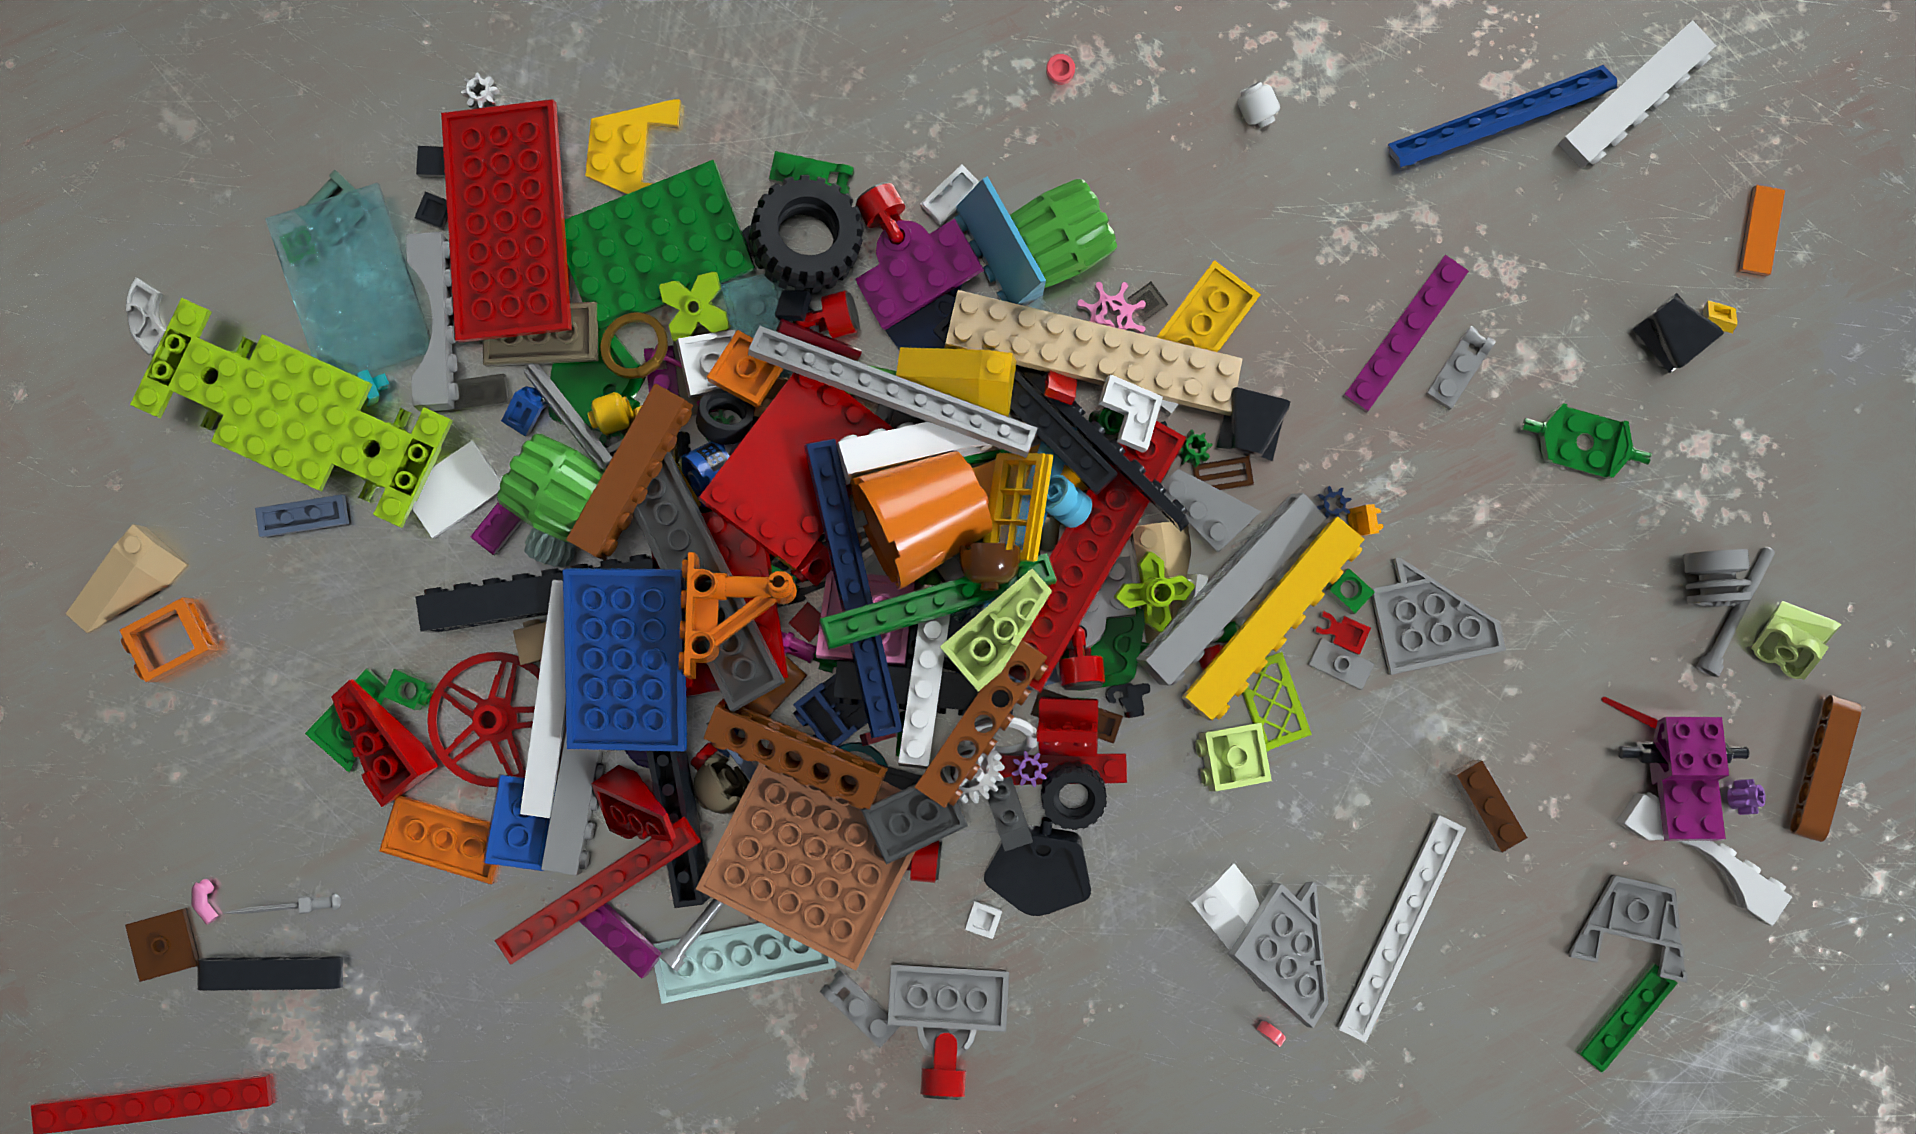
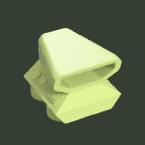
(1794, 639)

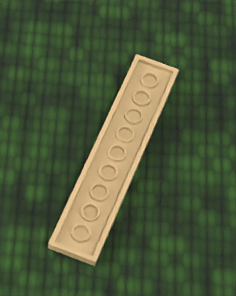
(1094, 351)

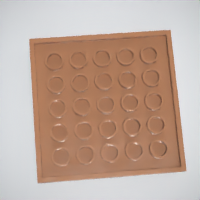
(805, 865)

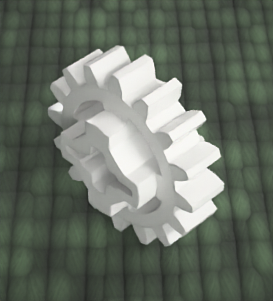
(983, 779)

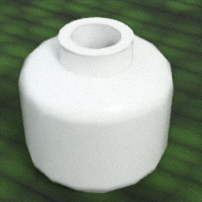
(1258, 104)

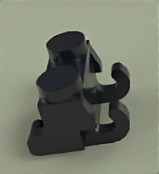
(1131, 698)

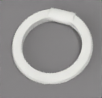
(1017, 723)

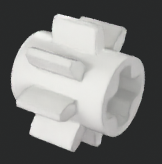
(473, 88)

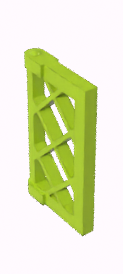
(1295, 708)

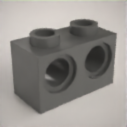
(1009, 815)

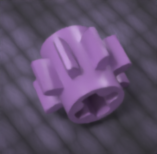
(1037, 773)
(1746, 797)

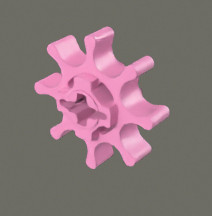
(1123, 309)

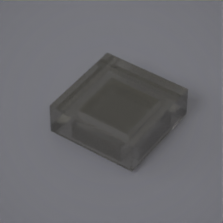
(1153, 299)

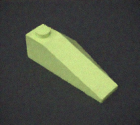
(992, 636)

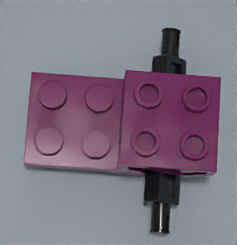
(1687, 765)

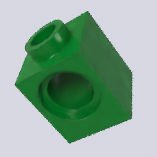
(1361, 594)
(395, 689)

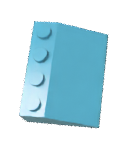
(999, 245)

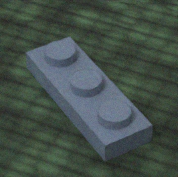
(302, 516)

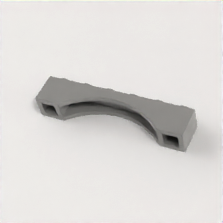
(433, 379)

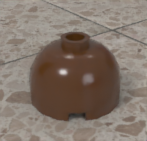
(989, 564)

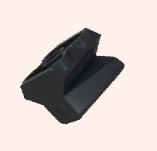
(1676, 333)
(1253, 424)

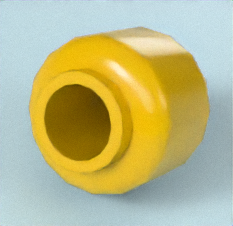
(610, 413)

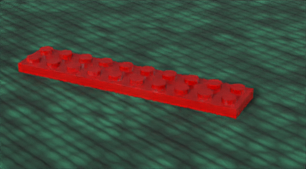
(1091, 550)

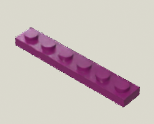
(1405, 333)

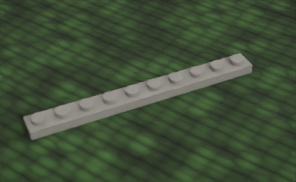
(892, 391)

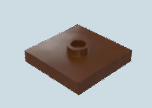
(162, 944)

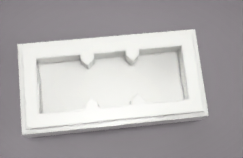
(943, 200)

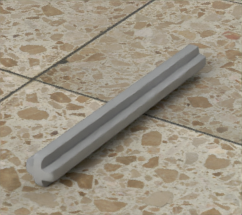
(568, 416)

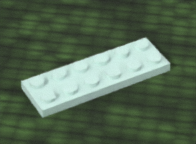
(736, 960)

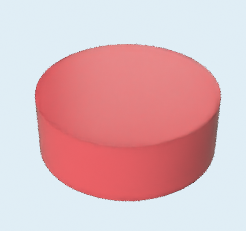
(1060, 69)
(1271, 1033)

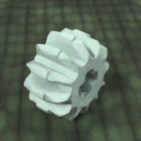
(549, 549)

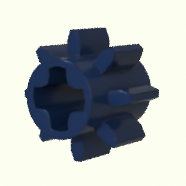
(1340, 502)

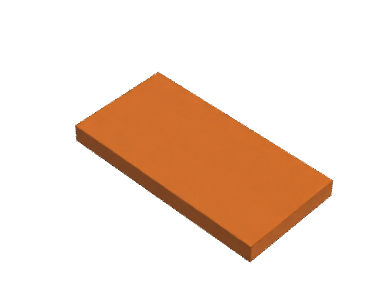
(438, 838)

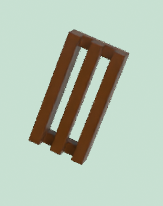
(1247, 471)

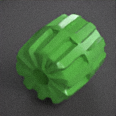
(1065, 231)
(548, 485)

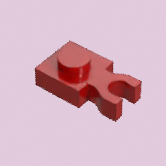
(1347, 633)

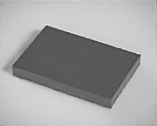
(910, 822)

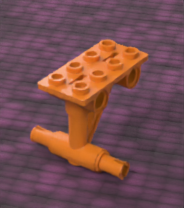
(703, 608)

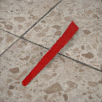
(1652, 722)

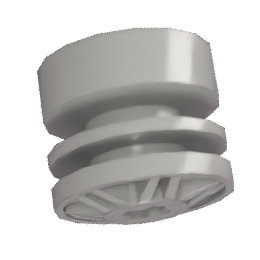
(1718, 577)

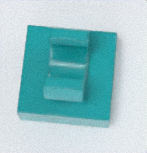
(379, 382)

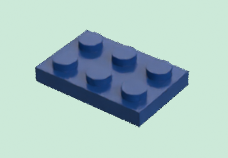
(515, 837)

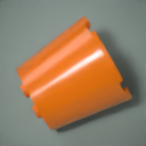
(921, 514)

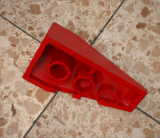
(631, 806)

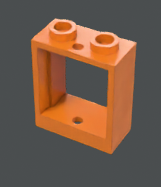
(194, 626)

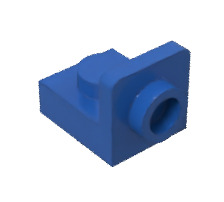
(524, 410)

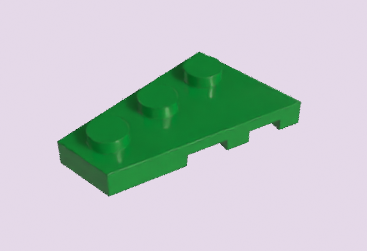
(329, 732)

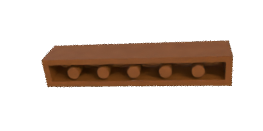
(630, 472)

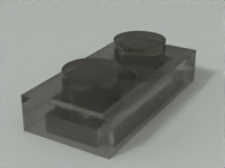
(481, 392)

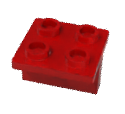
(1068, 726)

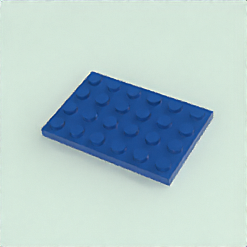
(624, 659)

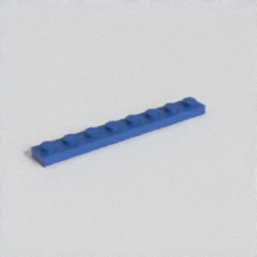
(1502, 116)

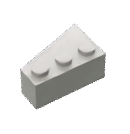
(1209, 510)

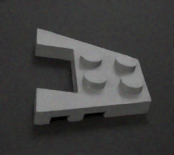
(1640, 913)

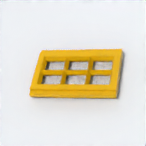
(1019, 501)

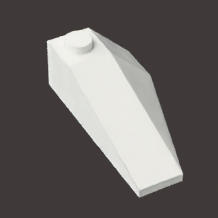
(1227, 906)

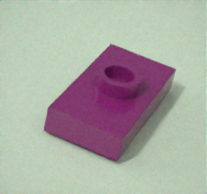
(496, 529)

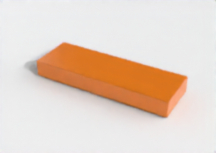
(1762, 230)

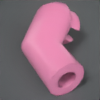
(200, 903)

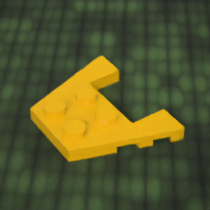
(620, 144)

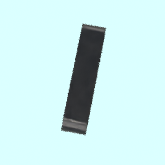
(270, 973)

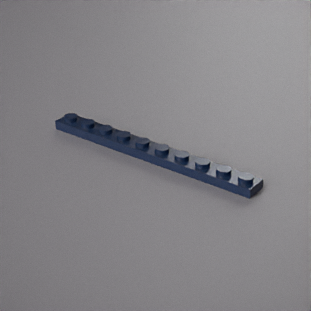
(852, 584)

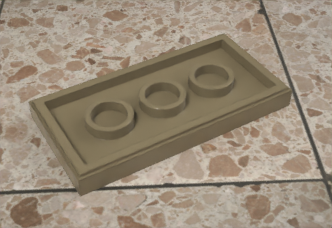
(555, 347)

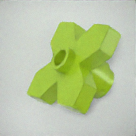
(703, 293)
(1168, 589)

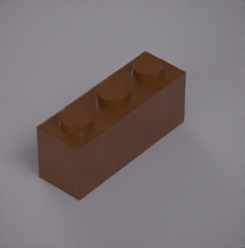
(1488, 805)

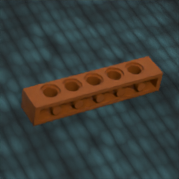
(810, 749)
(948, 793)

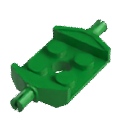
(1609, 440)

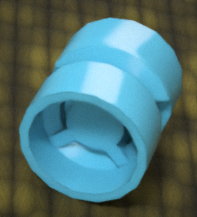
(1067, 502)

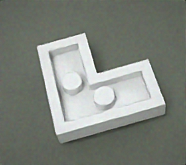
(1138, 407)

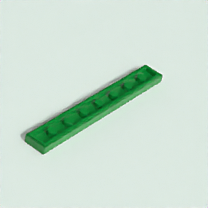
(920, 606)

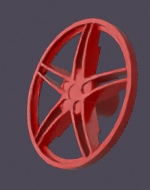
(491, 718)

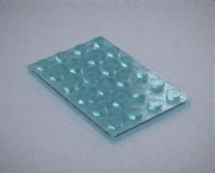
(350, 281)

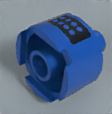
(703, 465)

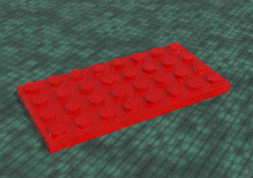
(506, 221)

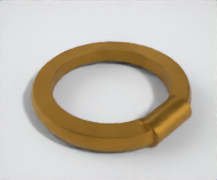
(649, 366)

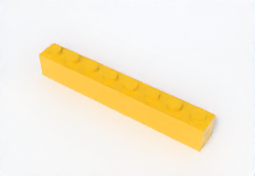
(1273, 618)

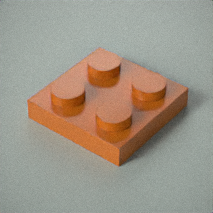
(743, 374)

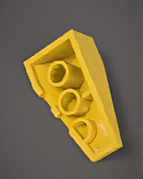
(966, 374)

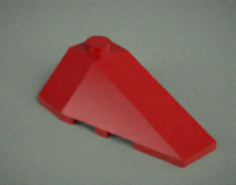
(386, 749)

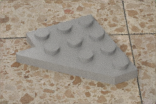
(1429, 623)
(1286, 951)

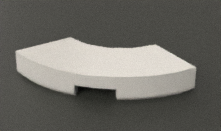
(143, 316)

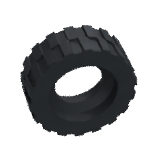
(1073, 817)

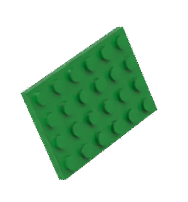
(655, 238)

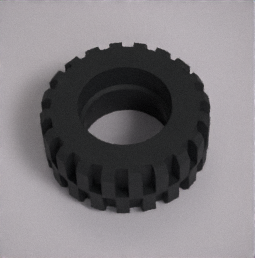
(810, 199)

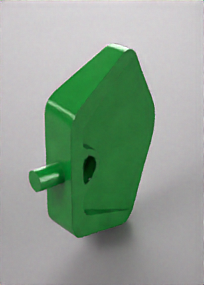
(590, 380)
(1120, 648)

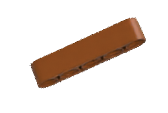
(1825, 768)

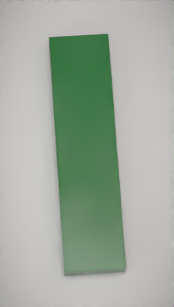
(1626, 1018)

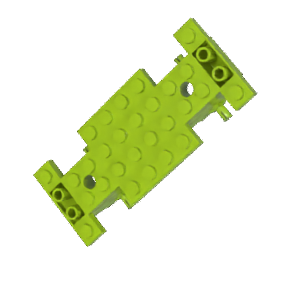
(292, 413)

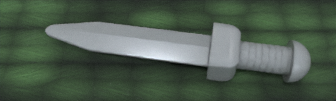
(305, 905)

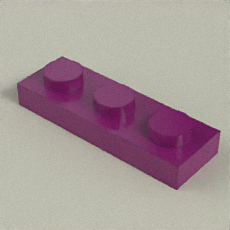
(622, 939)

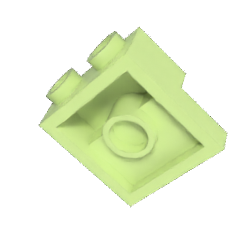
(1233, 757)

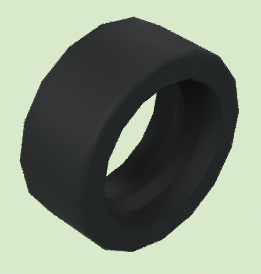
(719, 432)

